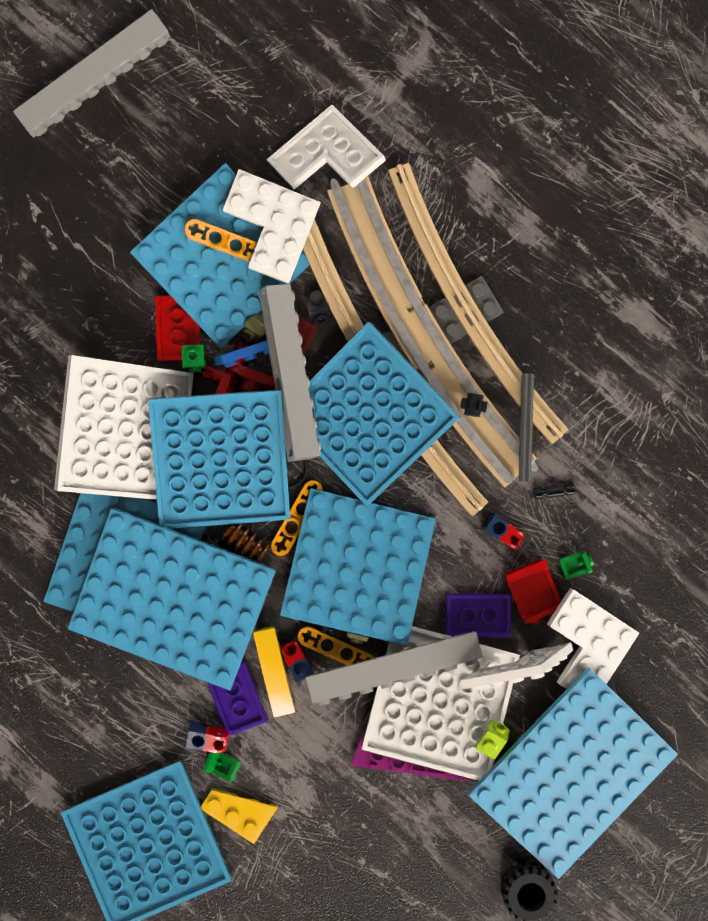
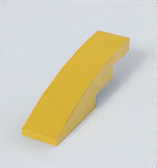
(274, 671)

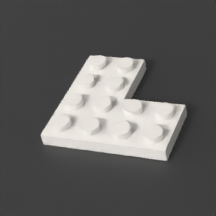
(328, 140)
(284, 220)
(600, 637)
(532, 664)

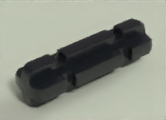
(554, 491)

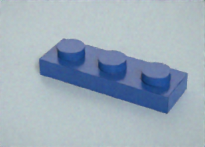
(248, 353)

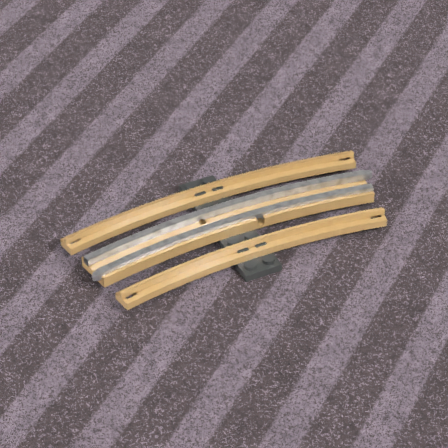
(427, 332)

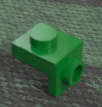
(193, 358)
(576, 564)
(222, 765)

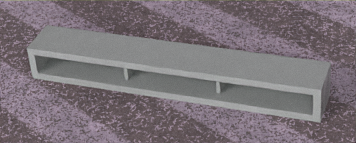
(92, 74)
(289, 371)
(393, 667)

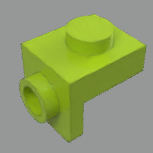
(493, 739)

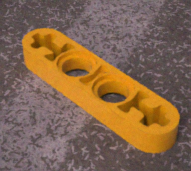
(226, 238)
(294, 516)
(338, 644)

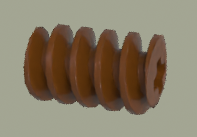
(245, 542)

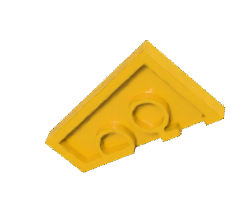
(240, 814)

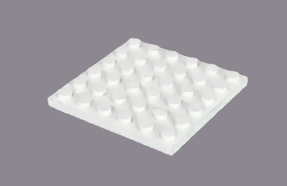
(108, 428)
(436, 719)

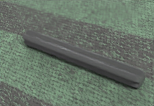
(526, 427)

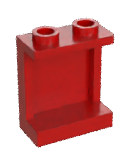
(533, 591)

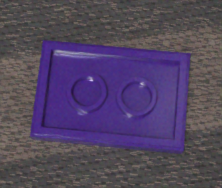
(483, 613)
(241, 705)

